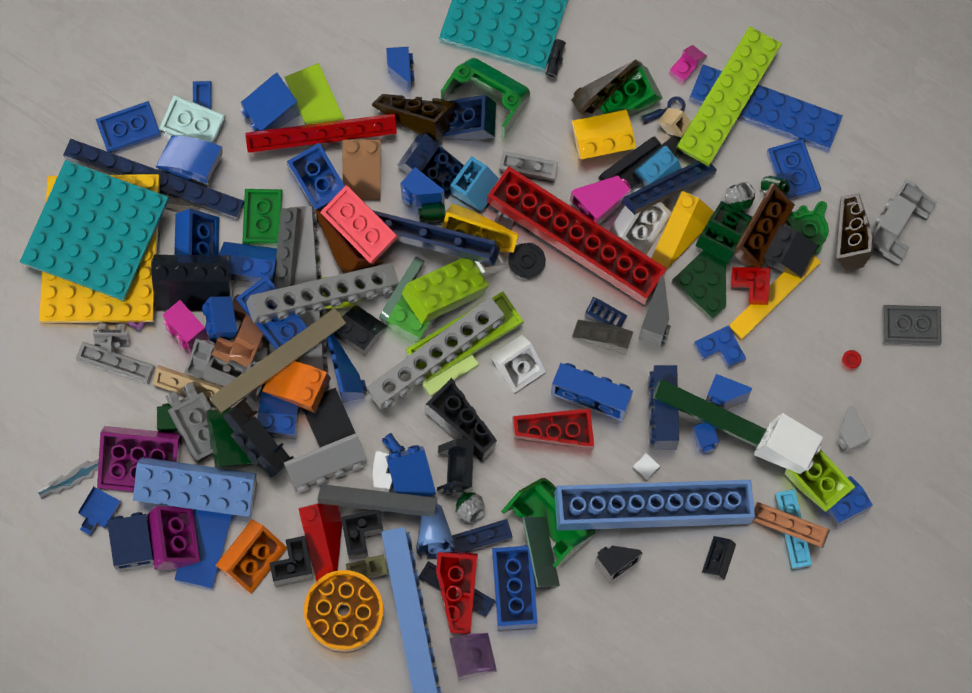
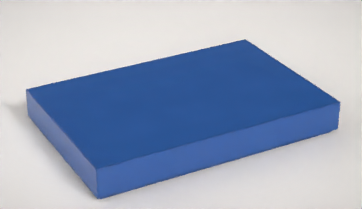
(128, 127)
(794, 164)

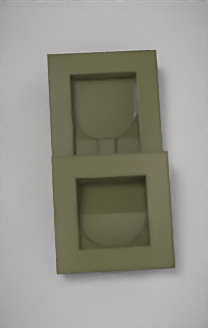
(370, 567)

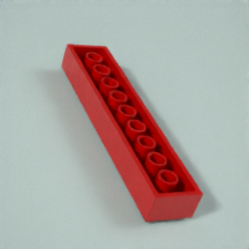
(576, 235)

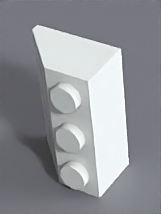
(642, 228)

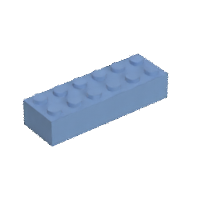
(194, 486)

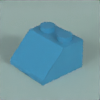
(657, 166)

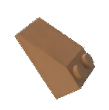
(362, 168)

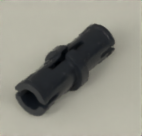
(555, 58)

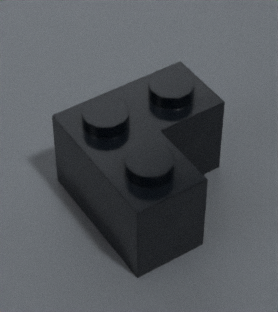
(357, 527)
(296, 567)

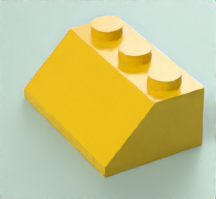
(603, 134)

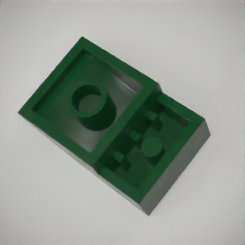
(723, 231)
(224, 447)

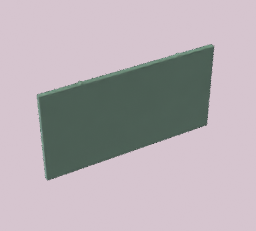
(541, 551)

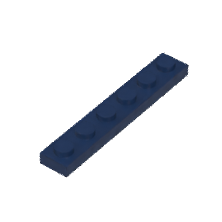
(668, 186)

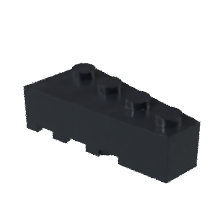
(460, 419)

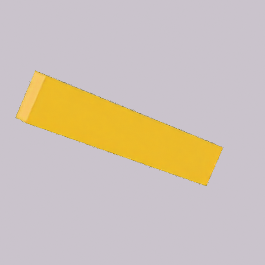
(778, 292)

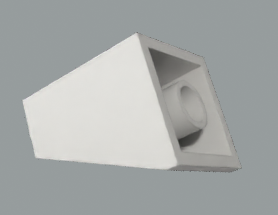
(789, 444)

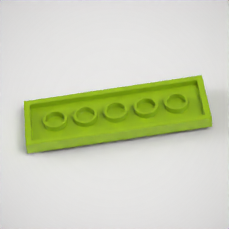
(511, 321)

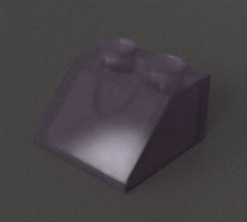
(472, 655)

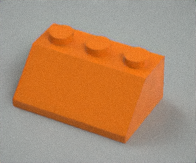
(250, 556)

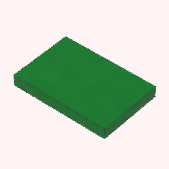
(262, 216)

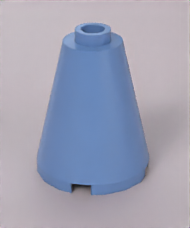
(434, 535)

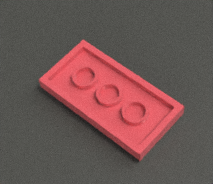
(359, 224)

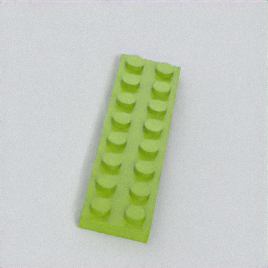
(729, 96)

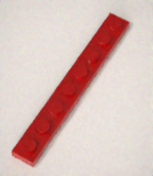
(321, 133)

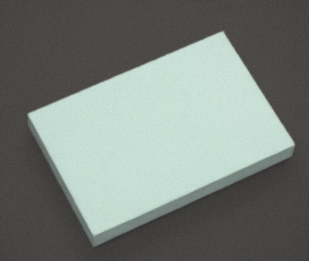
(192, 120)

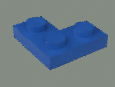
(723, 342)

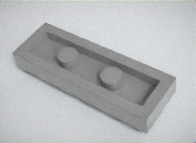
(529, 165)

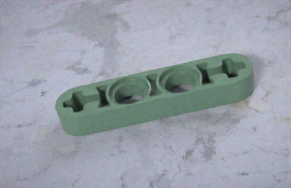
(411, 273)

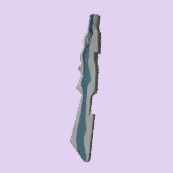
(74, 477)

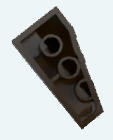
(595, 94)

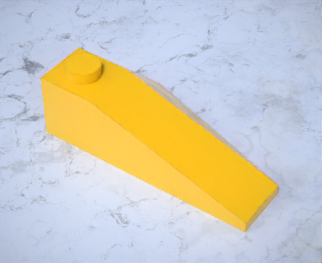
(472, 223)
(683, 227)

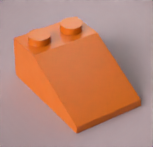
(299, 385)

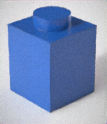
(705, 437)

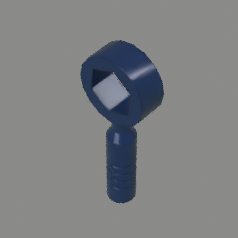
(657, 113)

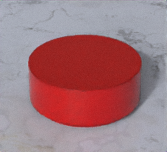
(851, 360)

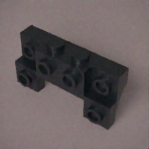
(255, 439)

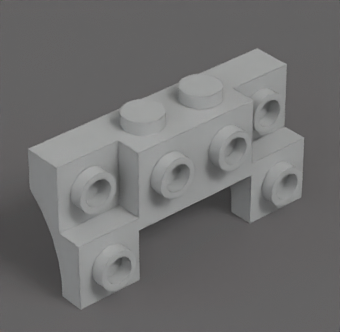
(899, 210)
(214, 370)

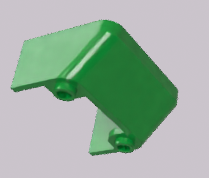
(514, 93)
(539, 501)

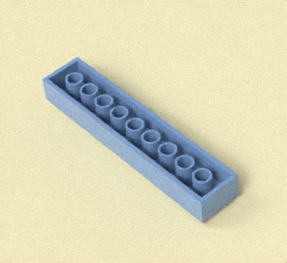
(654, 505)
(410, 615)

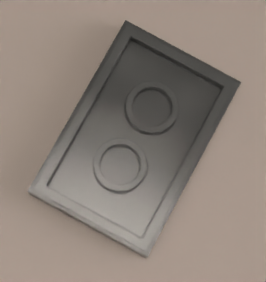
(912, 324)

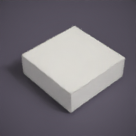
(646, 467)

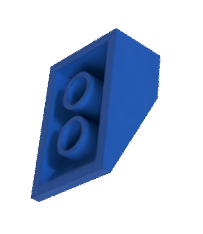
(316, 176)
(278, 416)

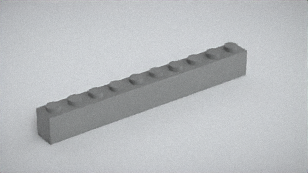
(308, 271)

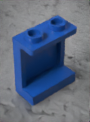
(411, 472)

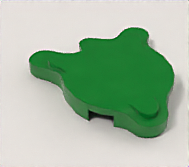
(811, 223)

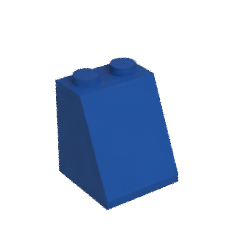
(270, 105)

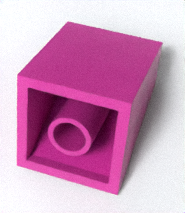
(600, 198)

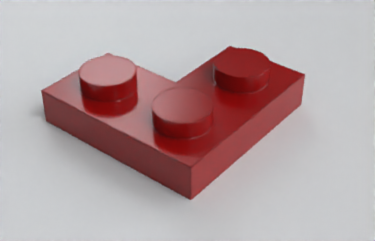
(754, 278)

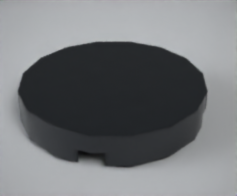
(527, 261)

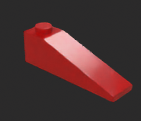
(323, 534)
(457, 583)

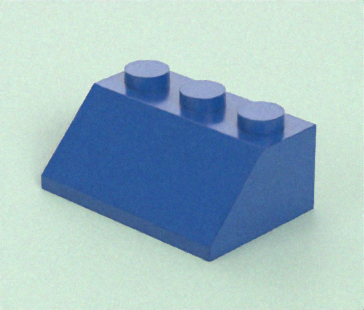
(196, 233)
(250, 262)

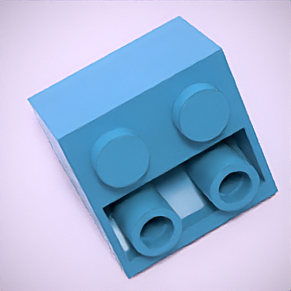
(474, 184)

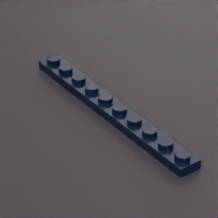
(169, 183)

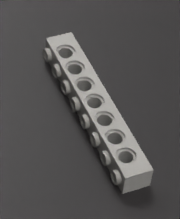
(383, 274)
(487, 310)

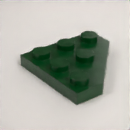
(704, 283)

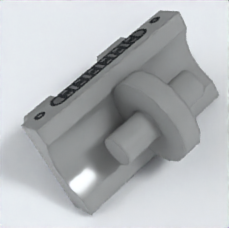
(111, 338)

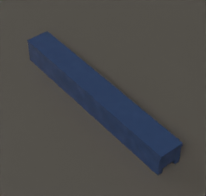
(442, 239)

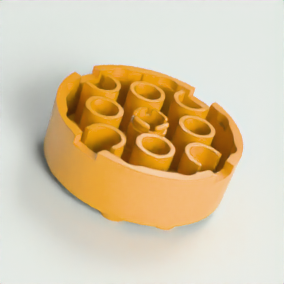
(346, 631)

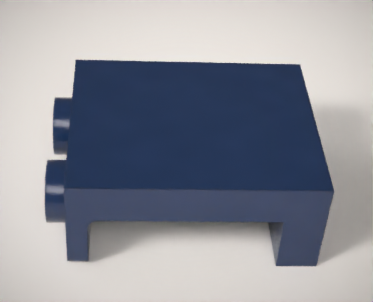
(130, 541)

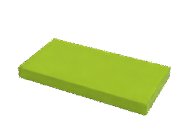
(314, 95)

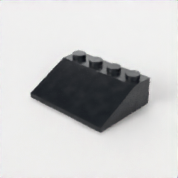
(189, 279)

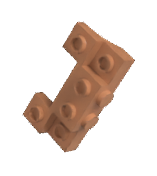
(245, 342)

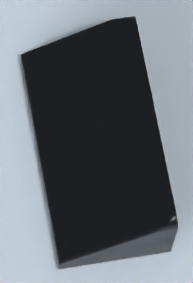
(719, 557)

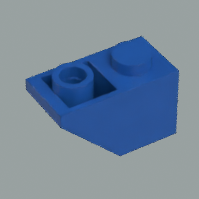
(399, 64)

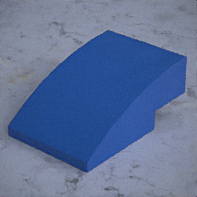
(190, 158)

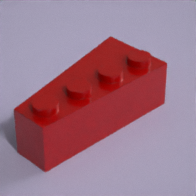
(560, 428)

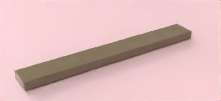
(277, 361)

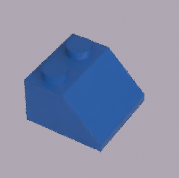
(420, 189)
(219, 318)
(727, 392)
(851, 505)

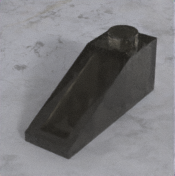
(603, 335)

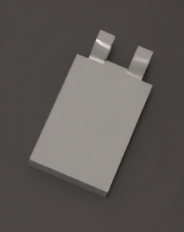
(191, 420)

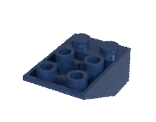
(432, 161)

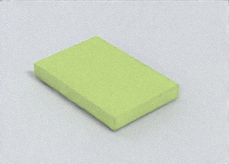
(455, 372)

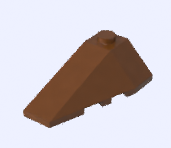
(345, 254)

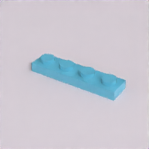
(797, 548)

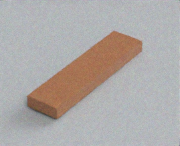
(790, 525)

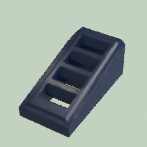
(609, 309)

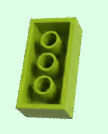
(445, 289)

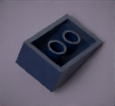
(472, 119)

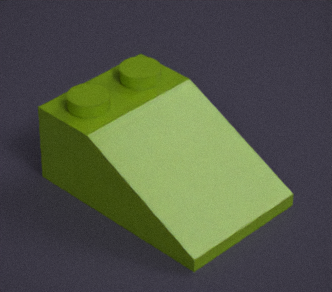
(822, 482)

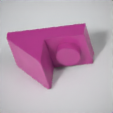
(688, 63)

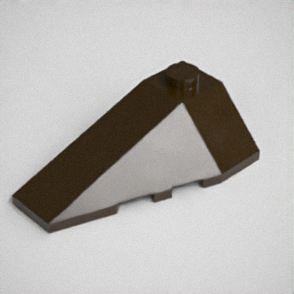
(418, 114)
(854, 234)

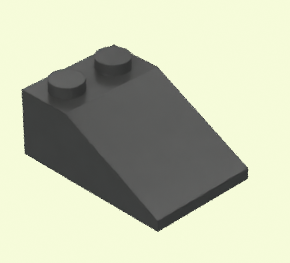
(655, 325)

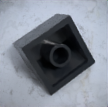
(790, 251)
(361, 330)
(616, 560)

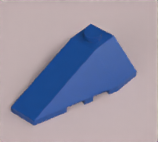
(347, 376)

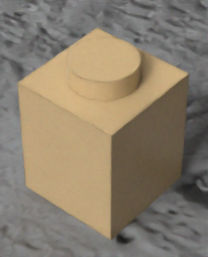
(674, 122)

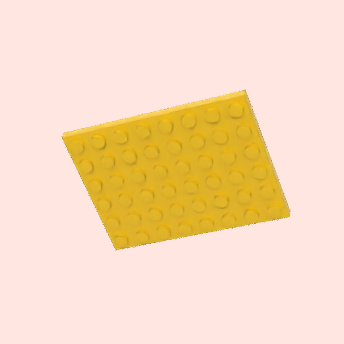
(72, 303)

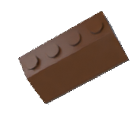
(763, 226)

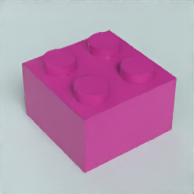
(184, 325)

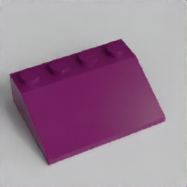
(124, 447)

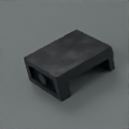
(459, 466)

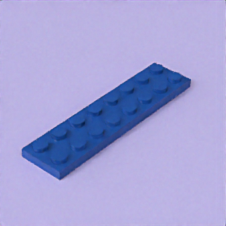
(778, 111)

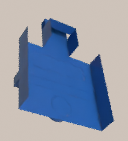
(97, 509)

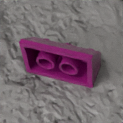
(172, 537)

